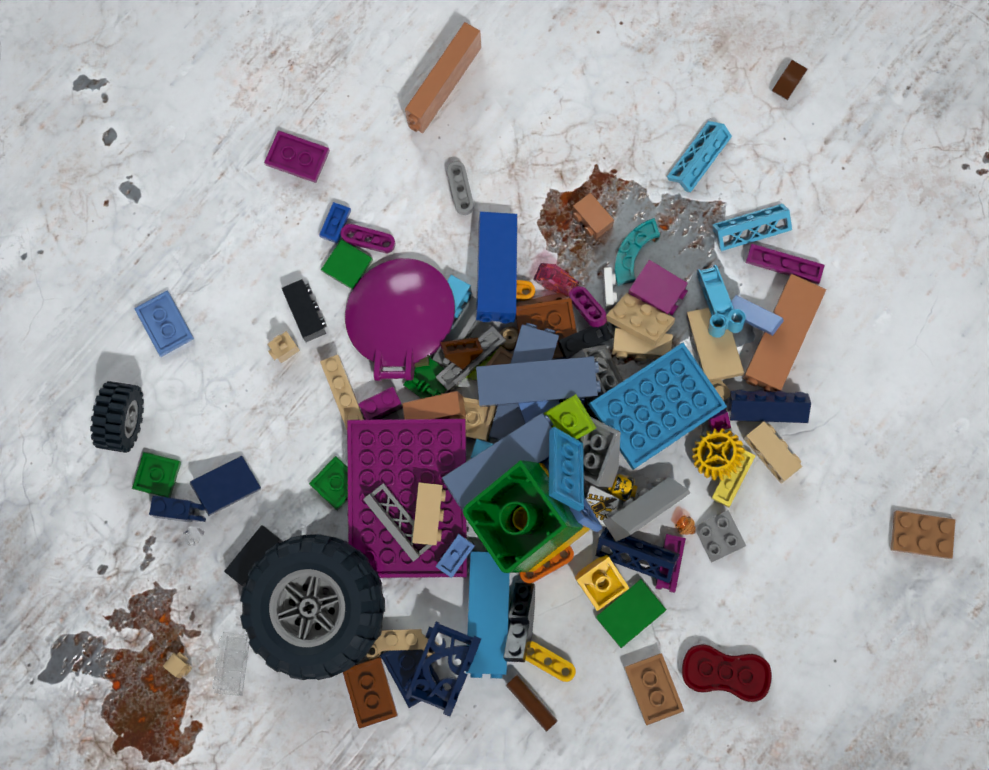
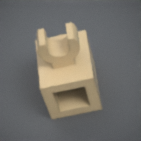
(282, 347)

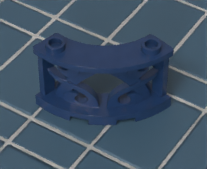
(445, 698)

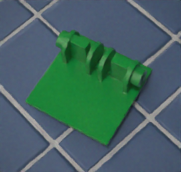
(425, 381)

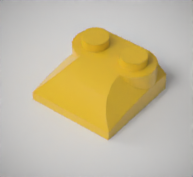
(601, 582)

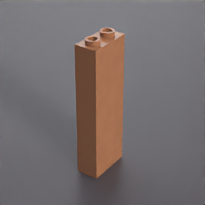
(443, 78)
(778, 352)

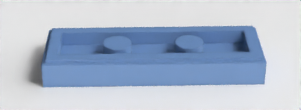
(758, 316)

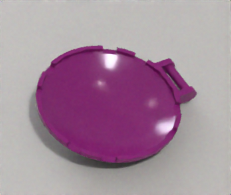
(399, 315)

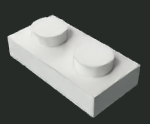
(609, 280)

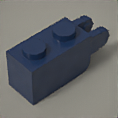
(175, 509)

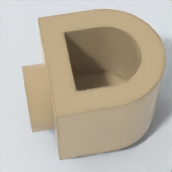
(178, 665)

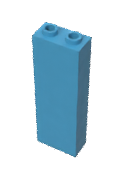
(488, 615)

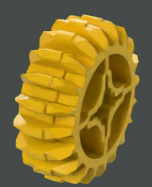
(728, 441)

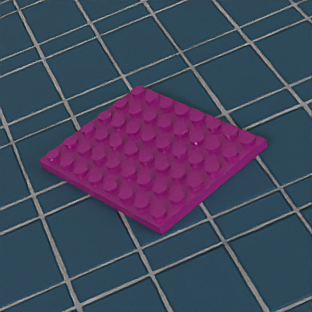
(401, 457)

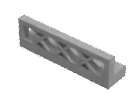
(461, 330)
(388, 522)

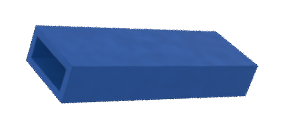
(496, 267)

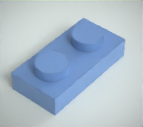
(455, 555)

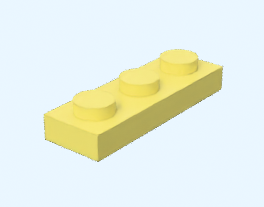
(729, 487)

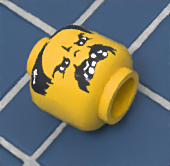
(623, 487)

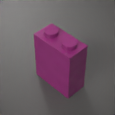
(659, 288)

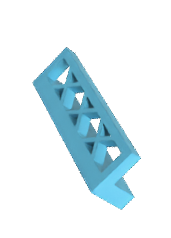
(703, 155)
(750, 221)

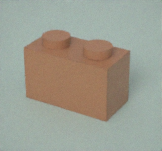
(592, 216)

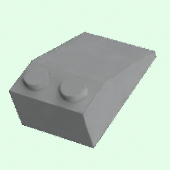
(601, 454)

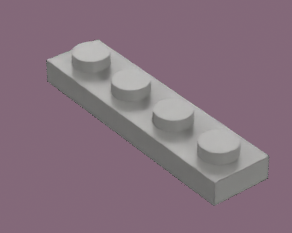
(453, 375)

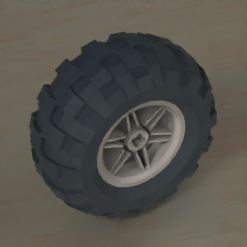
(353, 593)

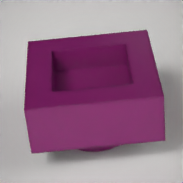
(720, 421)

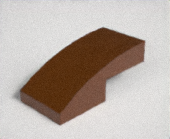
(789, 79)

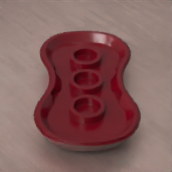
(741, 675)

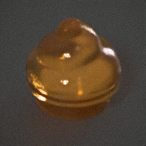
(686, 525)

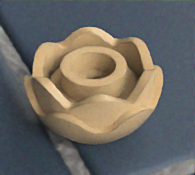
(510, 343)

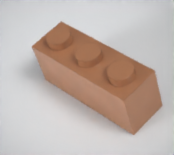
(436, 407)

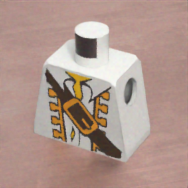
(601, 503)

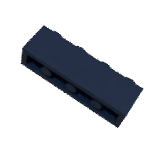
(769, 406)

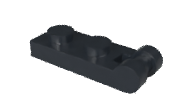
(583, 339)

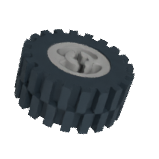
(117, 416)

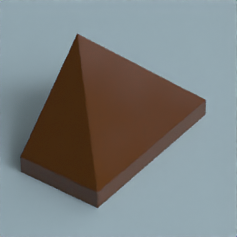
(461, 351)

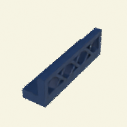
(639, 550)

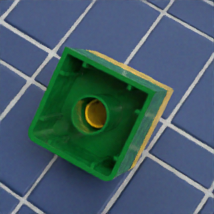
(520, 519)

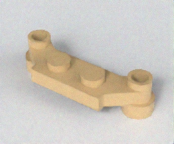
(399, 640)

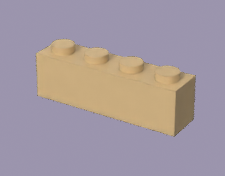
(341, 389)

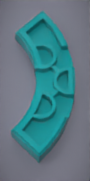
(630, 248)

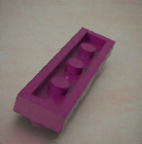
(785, 263)

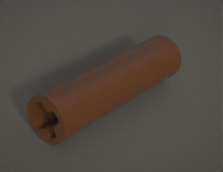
(531, 703)

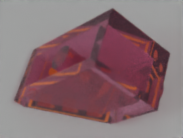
(555, 279)

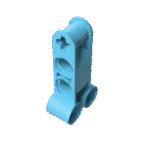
(719, 303)

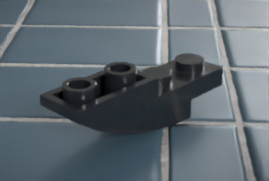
(521, 622)

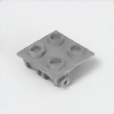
(720, 536)

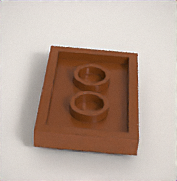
(370, 693)

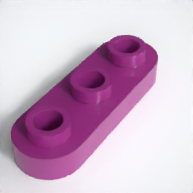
(362, 233)
(588, 306)

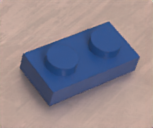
(335, 222)

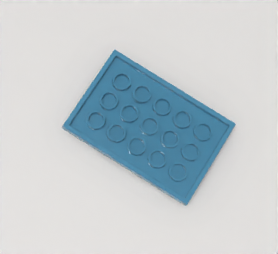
(658, 405)

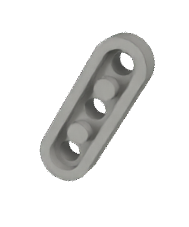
(456, 182)

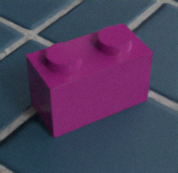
(380, 405)

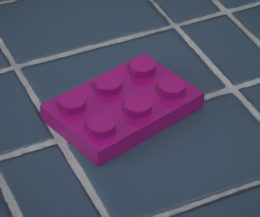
(297, 156)

